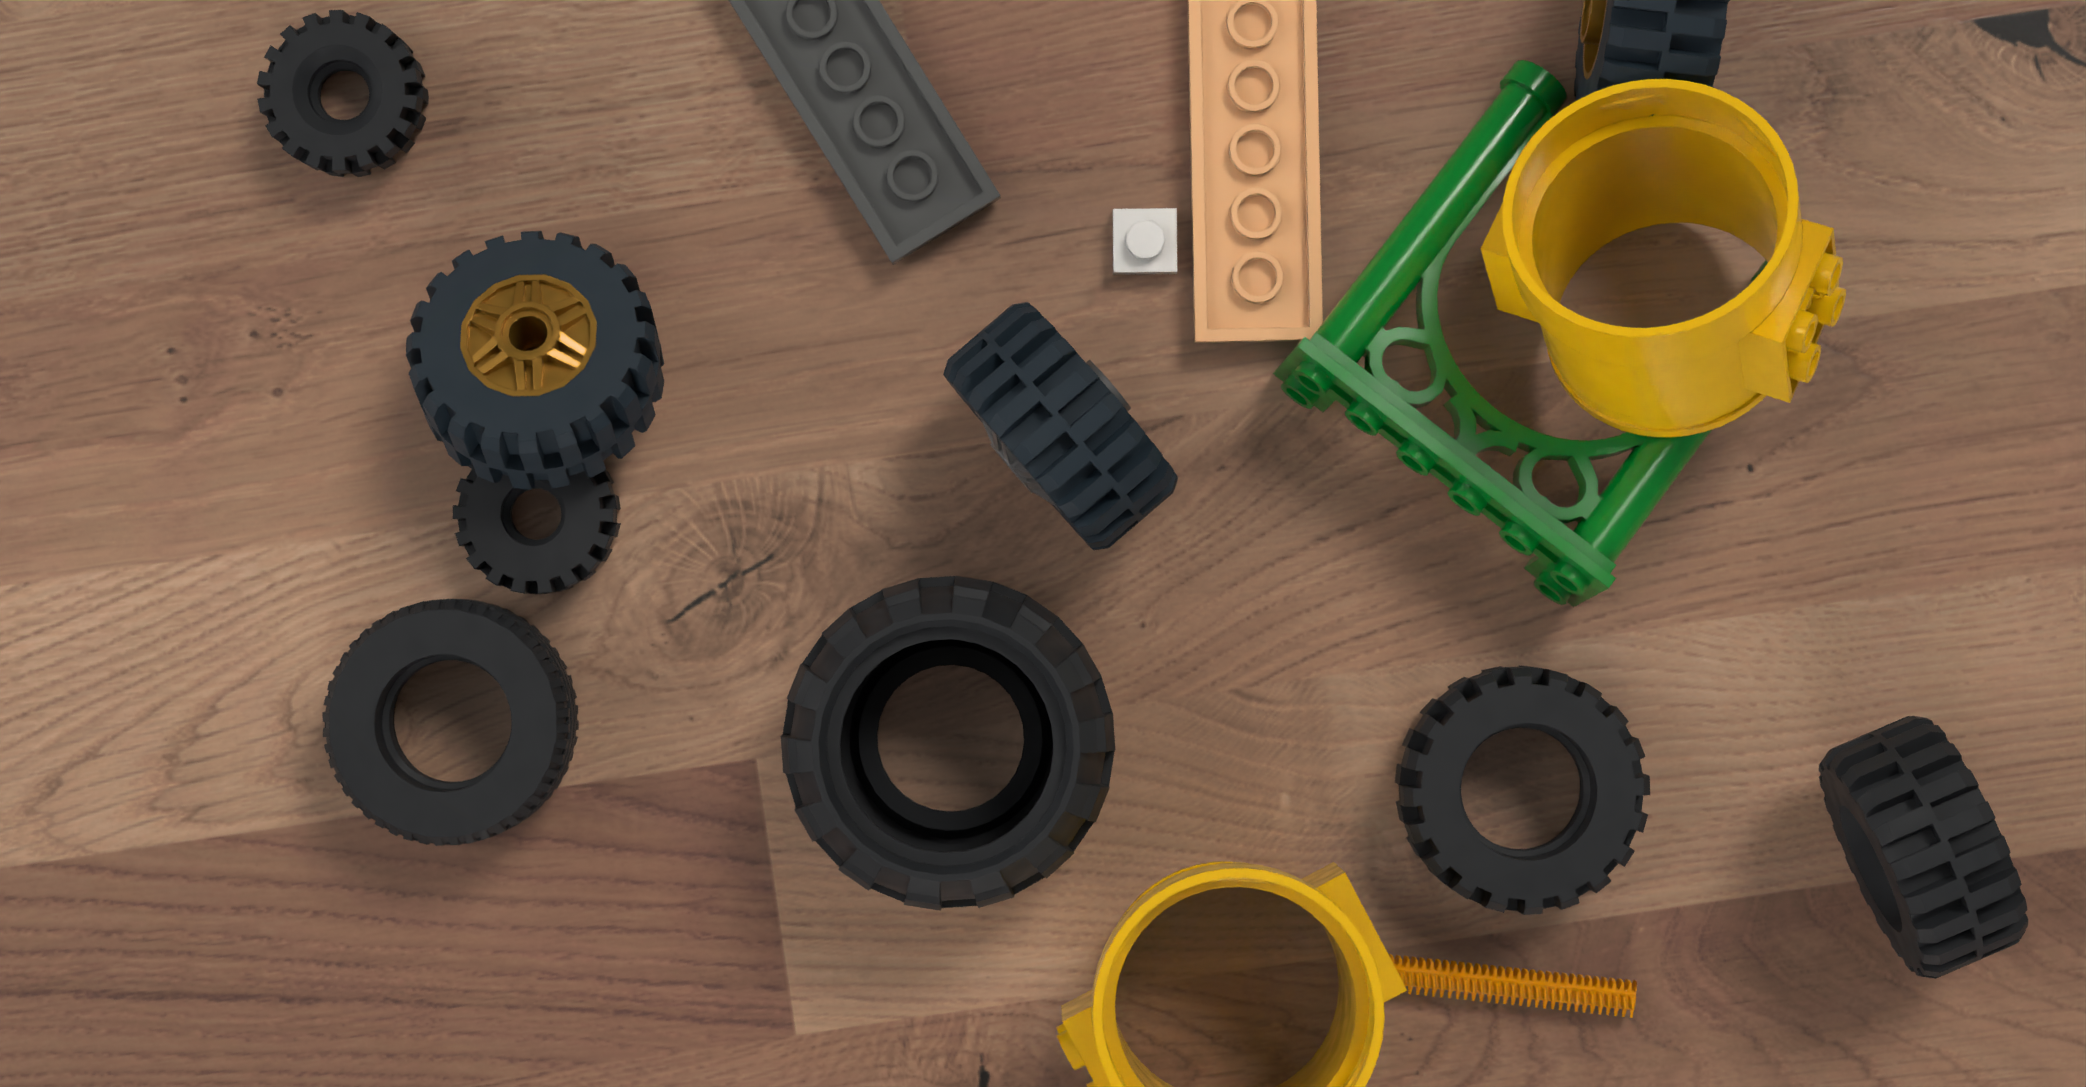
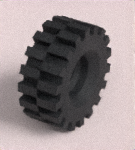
(295, 85)
(542, 564)

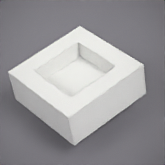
(1144, 241)

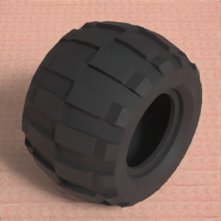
(924, 852)

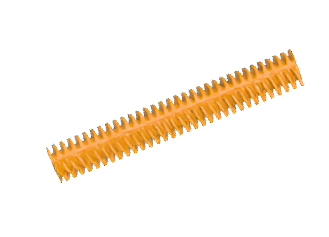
(1516, 984)

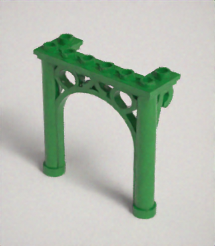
(1325, 369)

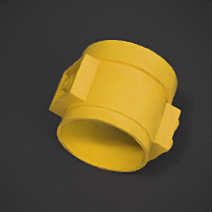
(1617, 169)
(1363, 965)

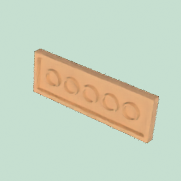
(1255, 170)

